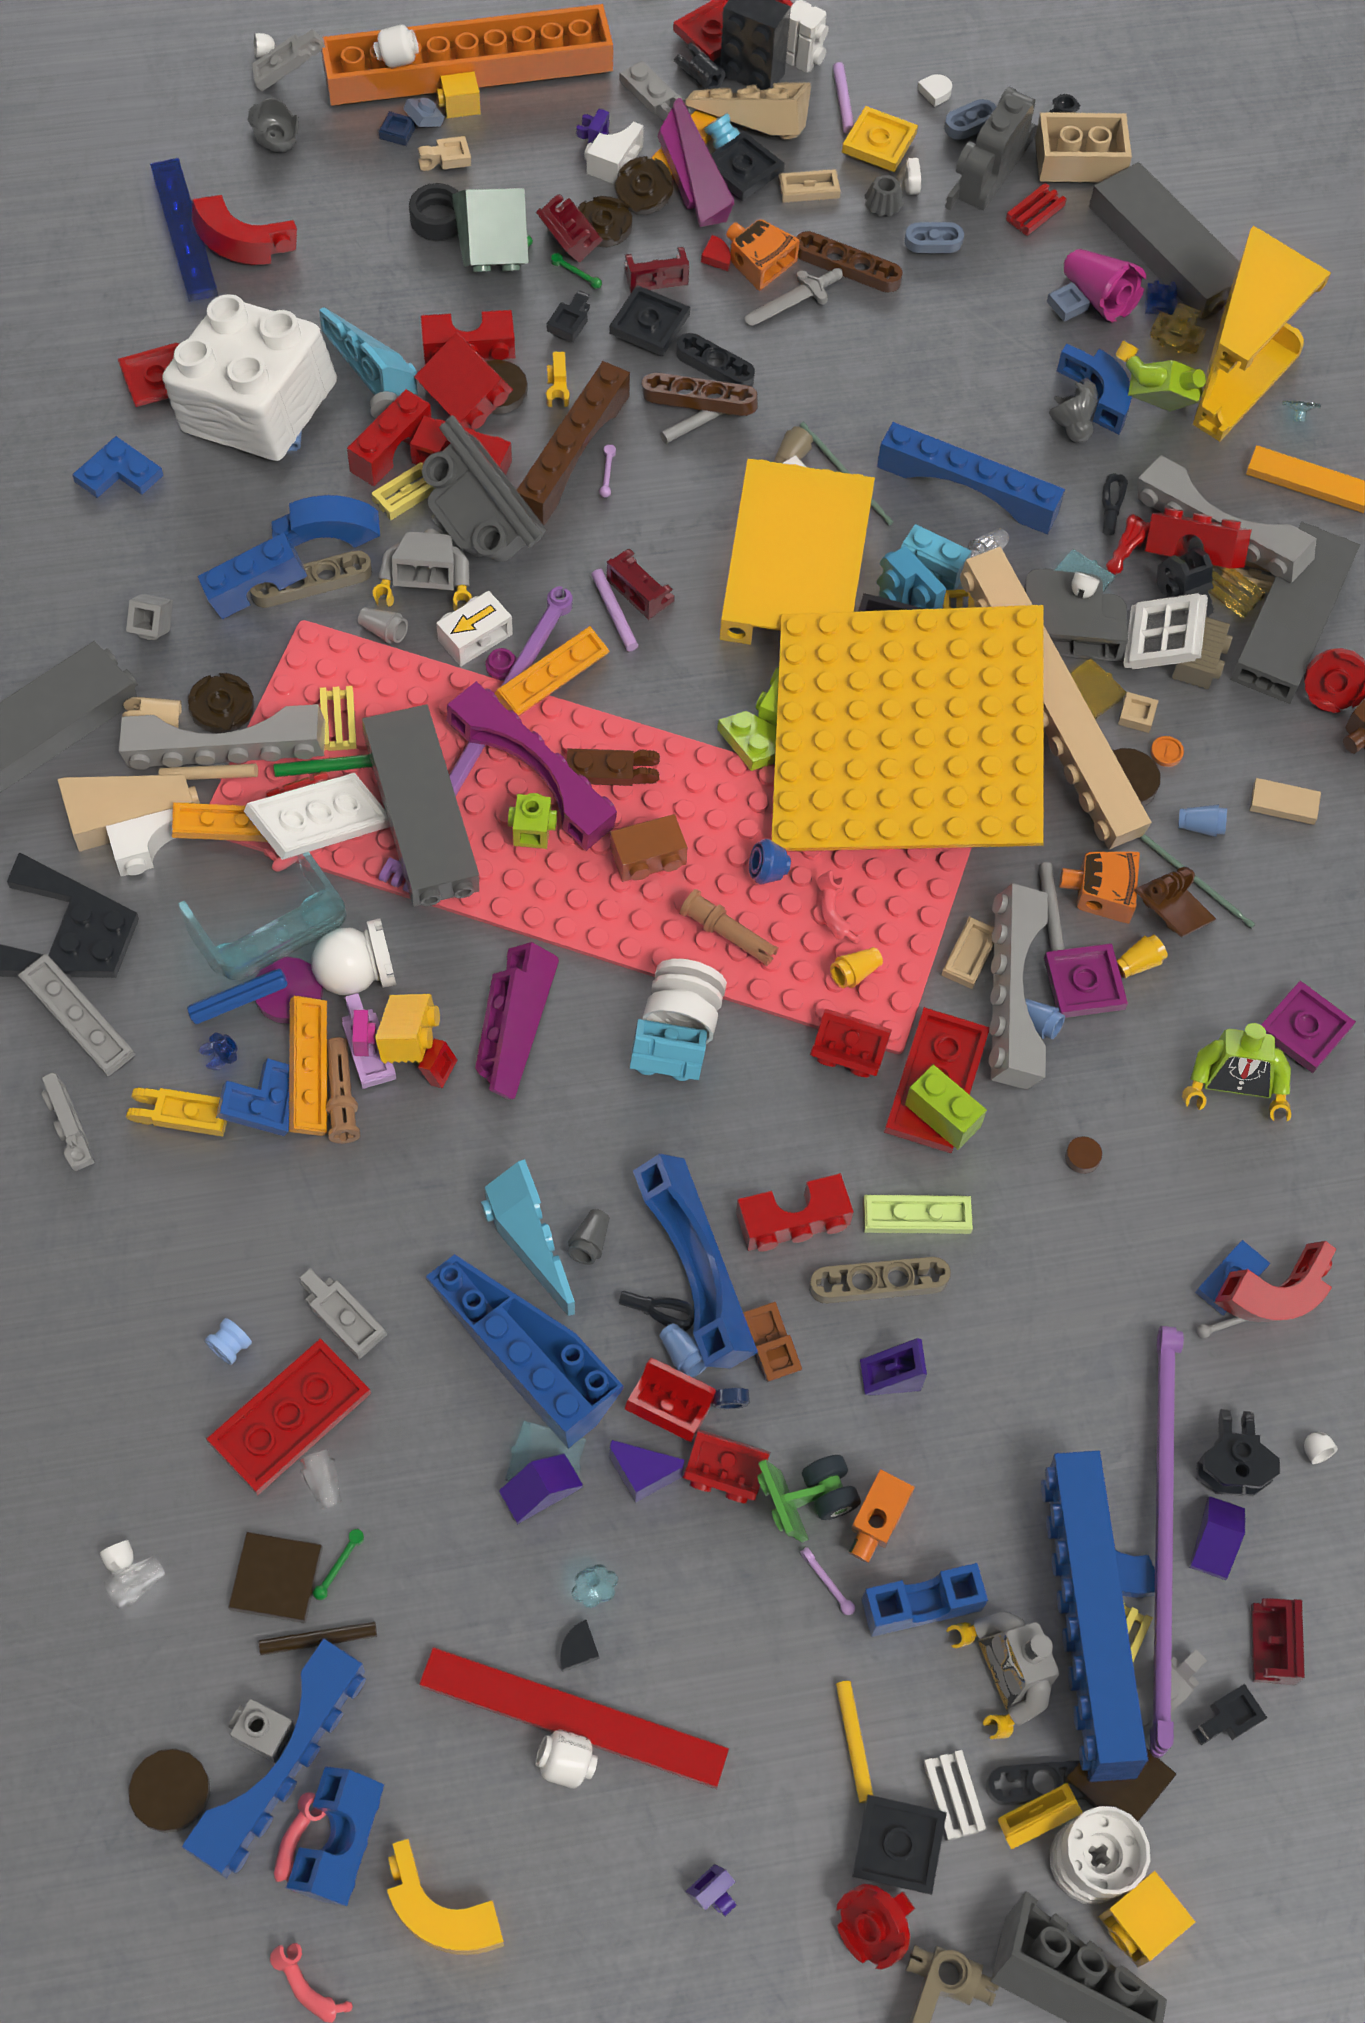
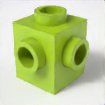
(532, 820)

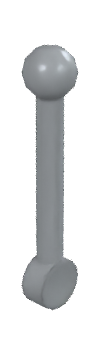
(1205, 1331)

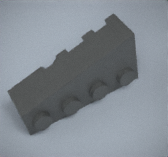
(1065, 1975)

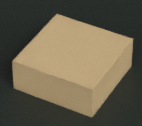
(1138, 712)

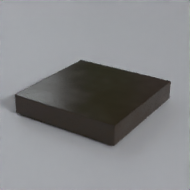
(275, 1577)
(1128, 1795)

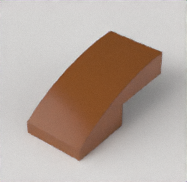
(775, 1348)

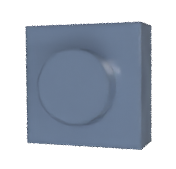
(424, 112)
(1068, 301)

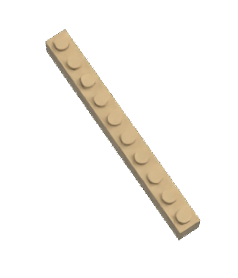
(1067, 718)

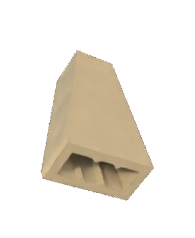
(109, 800)

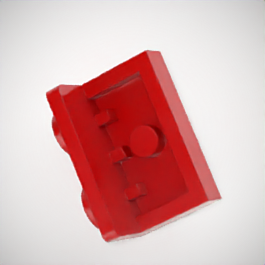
(850, 1043)
(671, 1399)
(725, 1466)

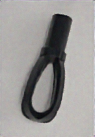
(1112, 511)
(647, 1305)

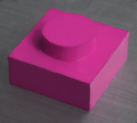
(363, 1033)

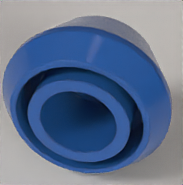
(768, 862)

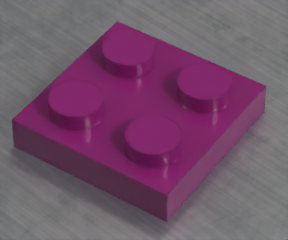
(1085, 980)
(1307, 1026)

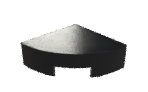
(578, 1647)

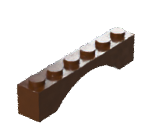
(593, 408)

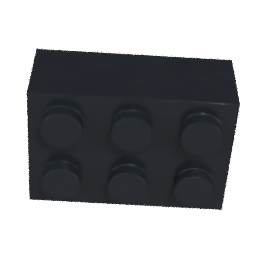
(755, 41)

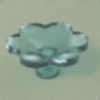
(1300, 409)
(594, 1586)

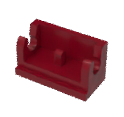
(569, 227)
(658, 273)
(638, 585)
(1277, 1641)

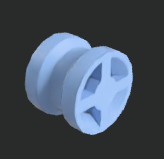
(228, 1341)

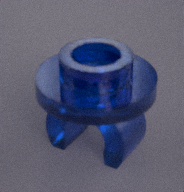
(223, 1048)

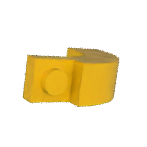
(444, 1929)

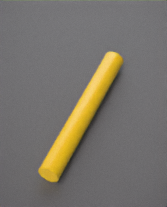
(854, 1740)

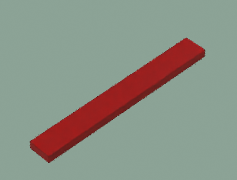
(555, 1710)

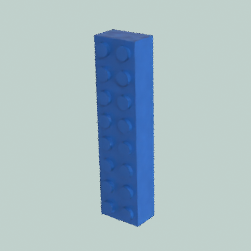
(1095, 1618)

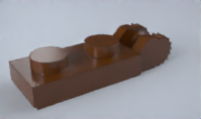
(614, 766)

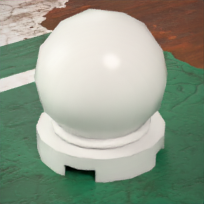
(351, 960)

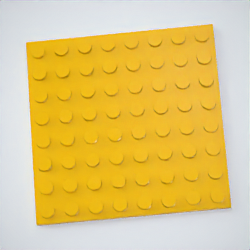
(910, 729)

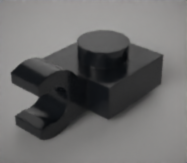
(570, 319)
(1234, 1713)

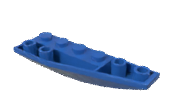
(531, 1349)

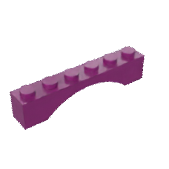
(486, 721)

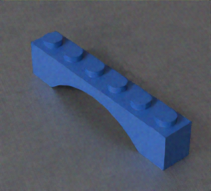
(1022, 495)
(719, 1319)
(228, 1830)

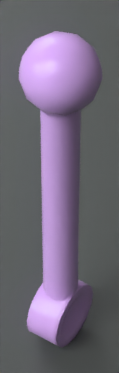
(609, 452)
(847, 1607)

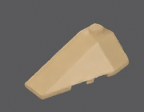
(771, 111)

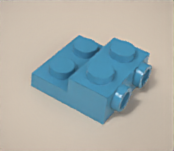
(909, 581)

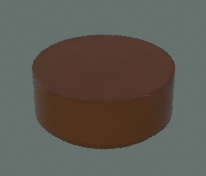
(1083, 1155)

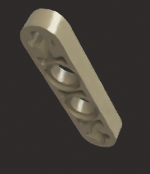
(313, 584)
(878, 1274)

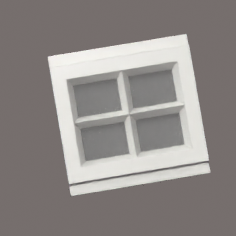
(1166, 631)

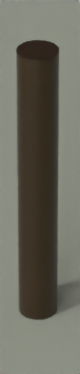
(314, 1638)

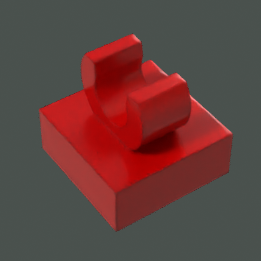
(437, 1063)

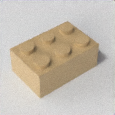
(1081, 146)

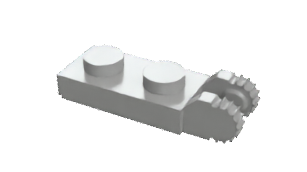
(649, 89)

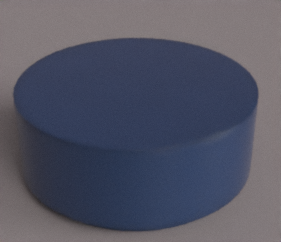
(731, 1398)

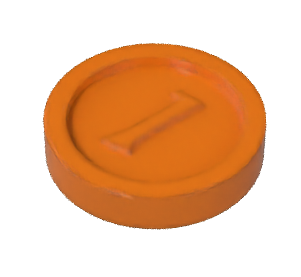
(1167, 751)

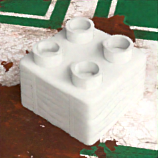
(249, 377)

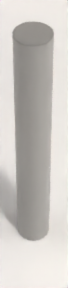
(688, 425)
(1054, 923)

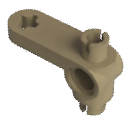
(969, 1985)

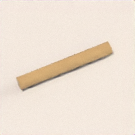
(212, 772)

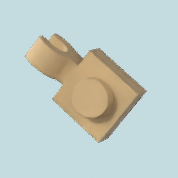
(448, 151)

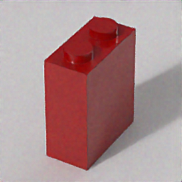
(463, 383)

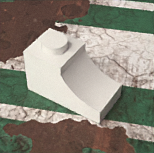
(613, 151)
(138, 841)

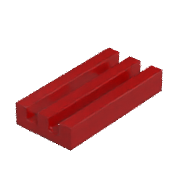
(1032, 205)

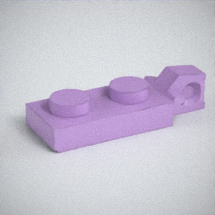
(369, 1068)

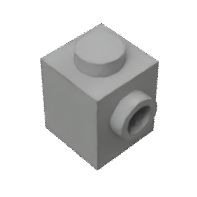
(149, 616)
(261, 1730)

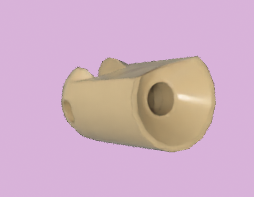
(165, 709)

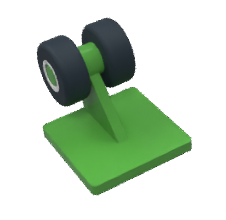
(823, 1485)

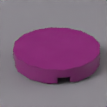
(300, 983)

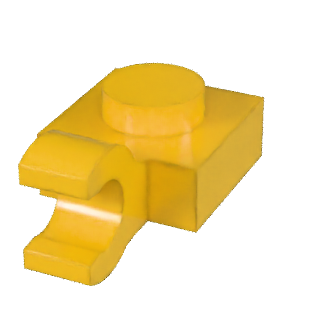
(557, 375)

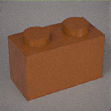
(648, 848)

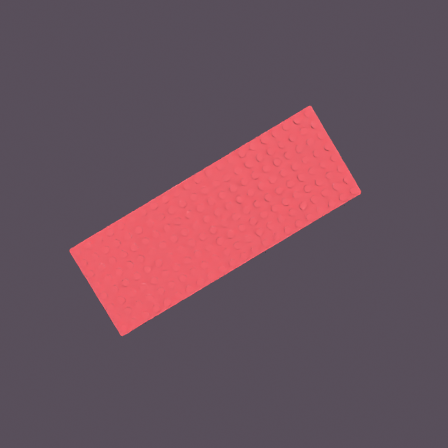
(577, 896)

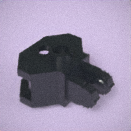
(1186, 577)
(1237, 1461)

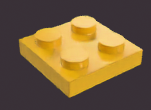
(879, 138)

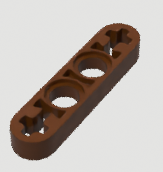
(850, 257)
(657, 390)

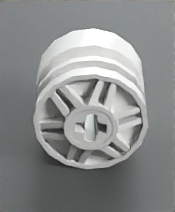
(686, 995)
(1120, 1852)

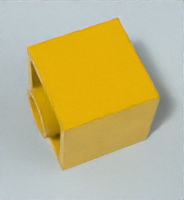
(1146, 1919)

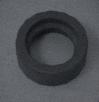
(428, 196)

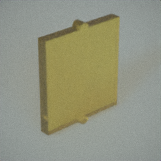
(1097, 687)

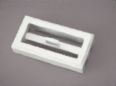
(945, 1761)

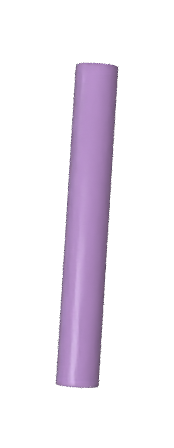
(843, 97)
(614, 610)

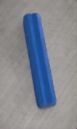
(237, 996)

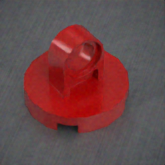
(1336, 679)
(875, 1924)

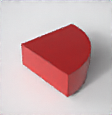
(717, 254)

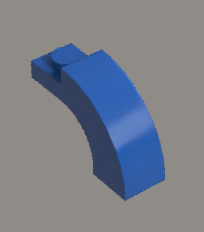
(1109, 379)
(329, 518)

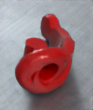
(1134, 536)

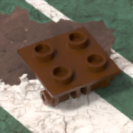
(1174, 902)

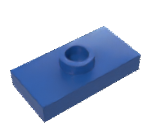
(1240, 1258)

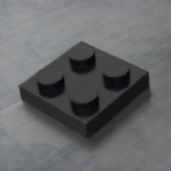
(746, 165)
(649, 320)
(899, 1844)

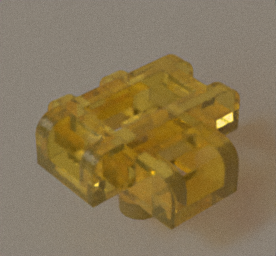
(1178, 323)

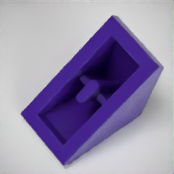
(895, 1369)
(644, 1469)
(540, 1486)
(1218, 1538)

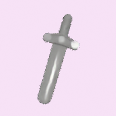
(810, 286)

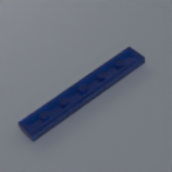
(185, 240)

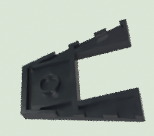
(92, 930)

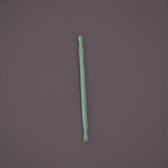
(837, 463)
(1198, 881)

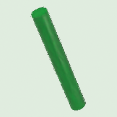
(322, 765)

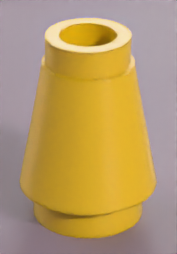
(1142, 956)
(854, 967)

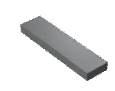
(77, 1015)

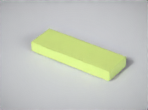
(917, 1214)

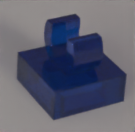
(1160, 298)

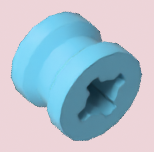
(721, 131)

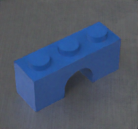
(269, 562)
(944, 1597)
(351, 1806)

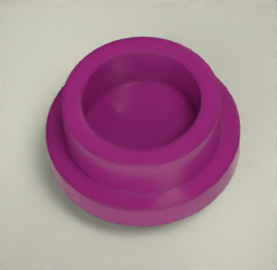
(500, 663)

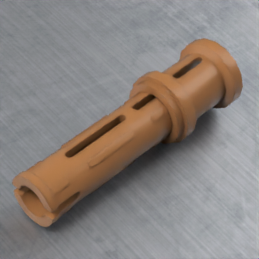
(715, 919)
(342, 1104)

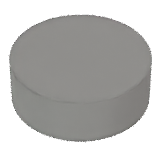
(380, 402)

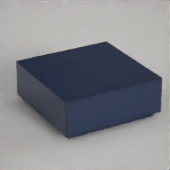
(397, 128)

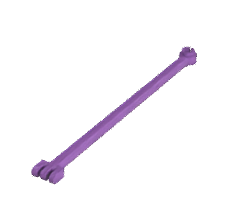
(470, 754)
(1162, 1732)

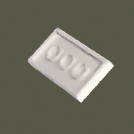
(317, 815)

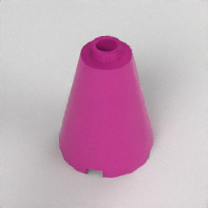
(1106, 282)

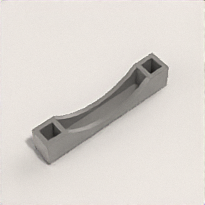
(1277, 547)
(287, 734)
(1017, 1048)

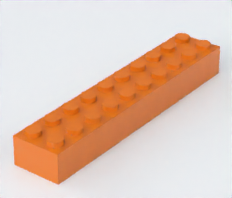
(496, 48)

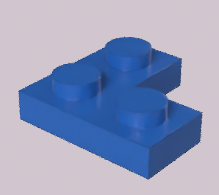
(116, 462)
(261, 1107)

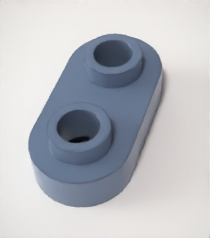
(968, 119)
(934, 237)

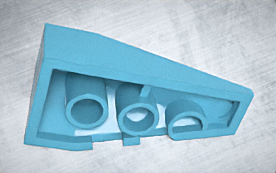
(373, 361)
(517, 1214)

